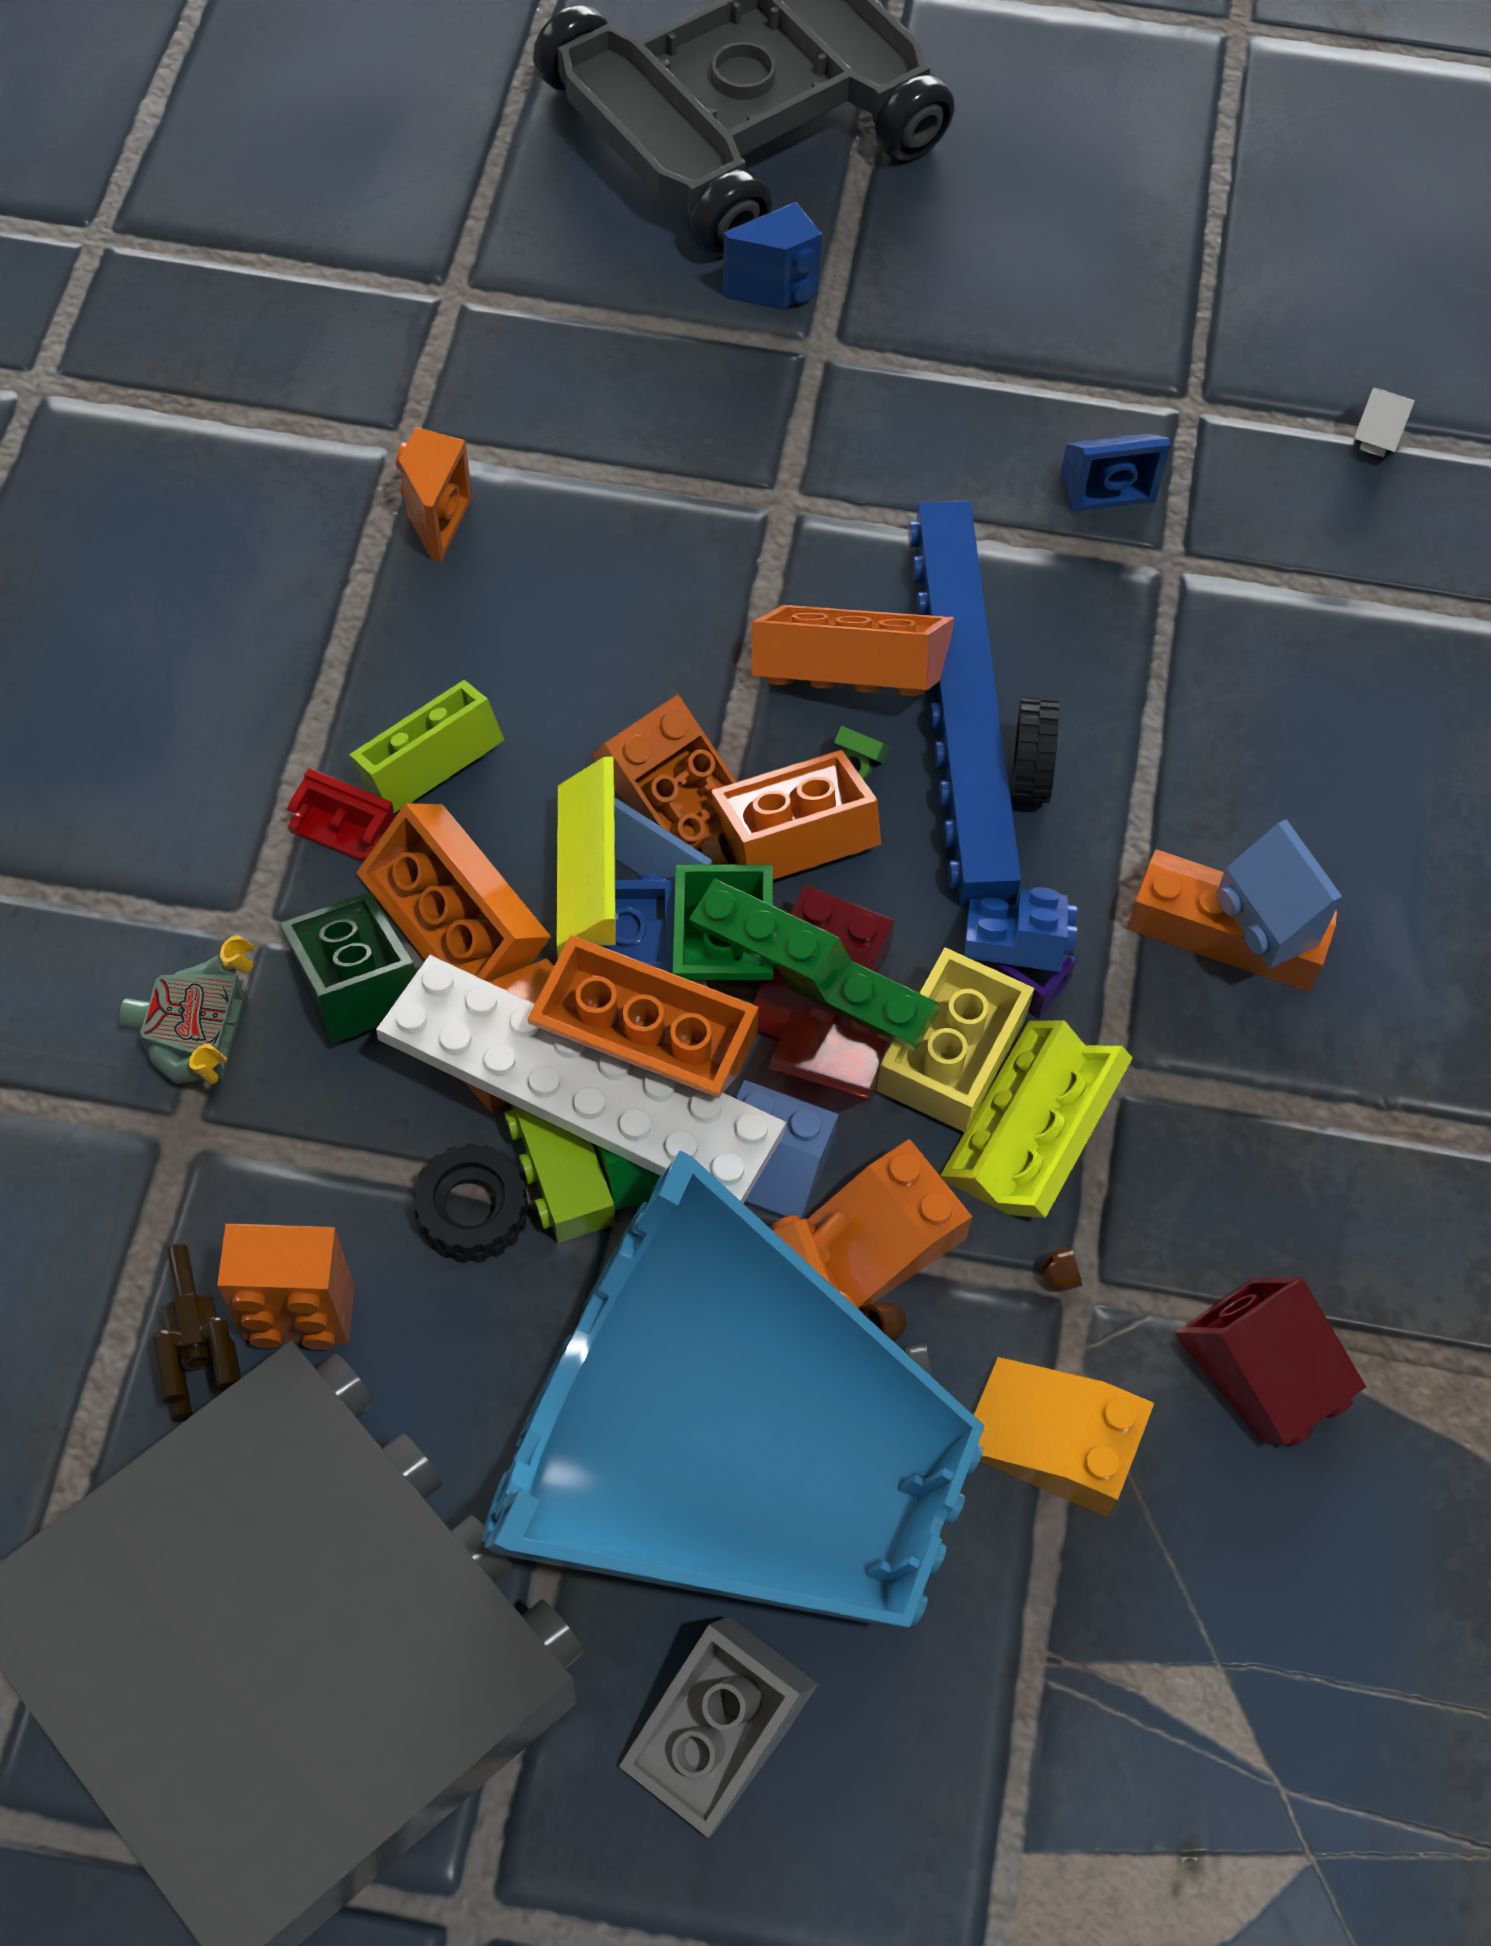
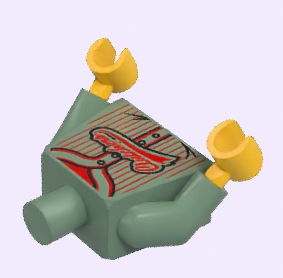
(193, 1015)

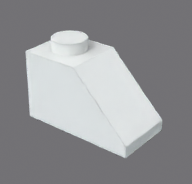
(1383, 421)

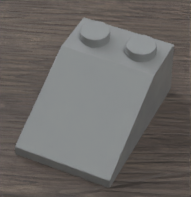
(717, 1724)

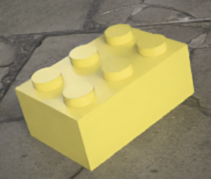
(964, 1043)

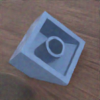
(1279, 896)
(800, 1156)

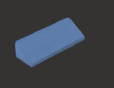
(648, 847)

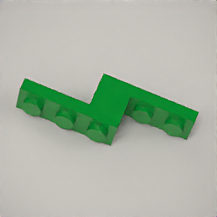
(815, 964)

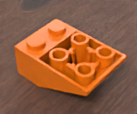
(668, 771)

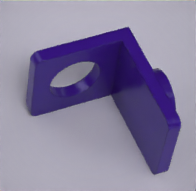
(1042, 996)

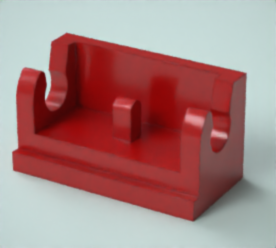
(338, 815)

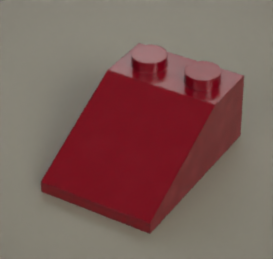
(863, 935)

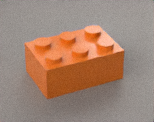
(287, 1285)

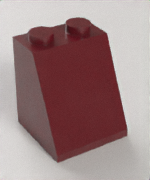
(1274, 1358)

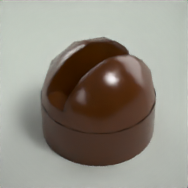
(716, 849)
(1061, 1270)
(887, 1318)

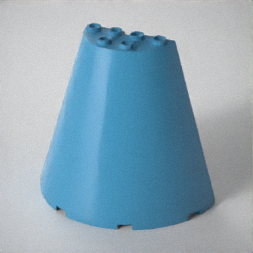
(735, 1427)

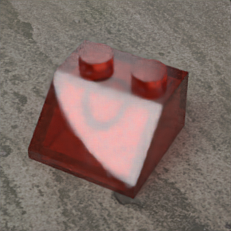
(830, 1053)

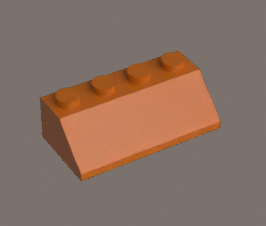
(851, 648)
(450, 895)
(1183, 909)
(646, 1016)

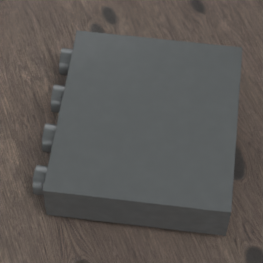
(276, 1653)

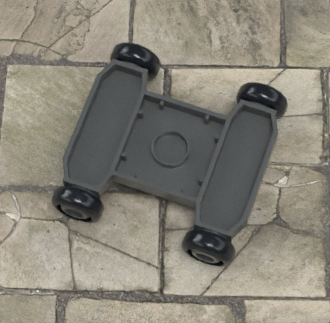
(732, 80)

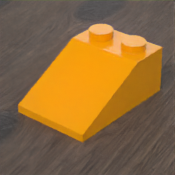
(1061, 1432)

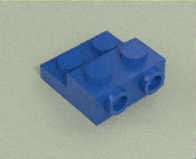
(645, 920)
(1023, 935)

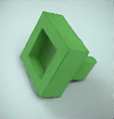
(863, 748)

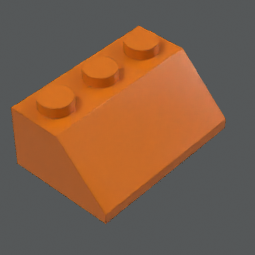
(799, 815)

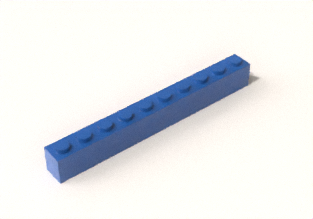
(966, 708)

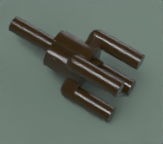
(191, 1339)

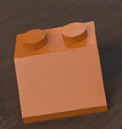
(434, 487)

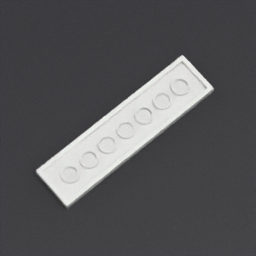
(630, 1111)

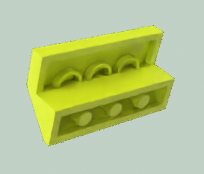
(587, 856)
(1036, 1119)

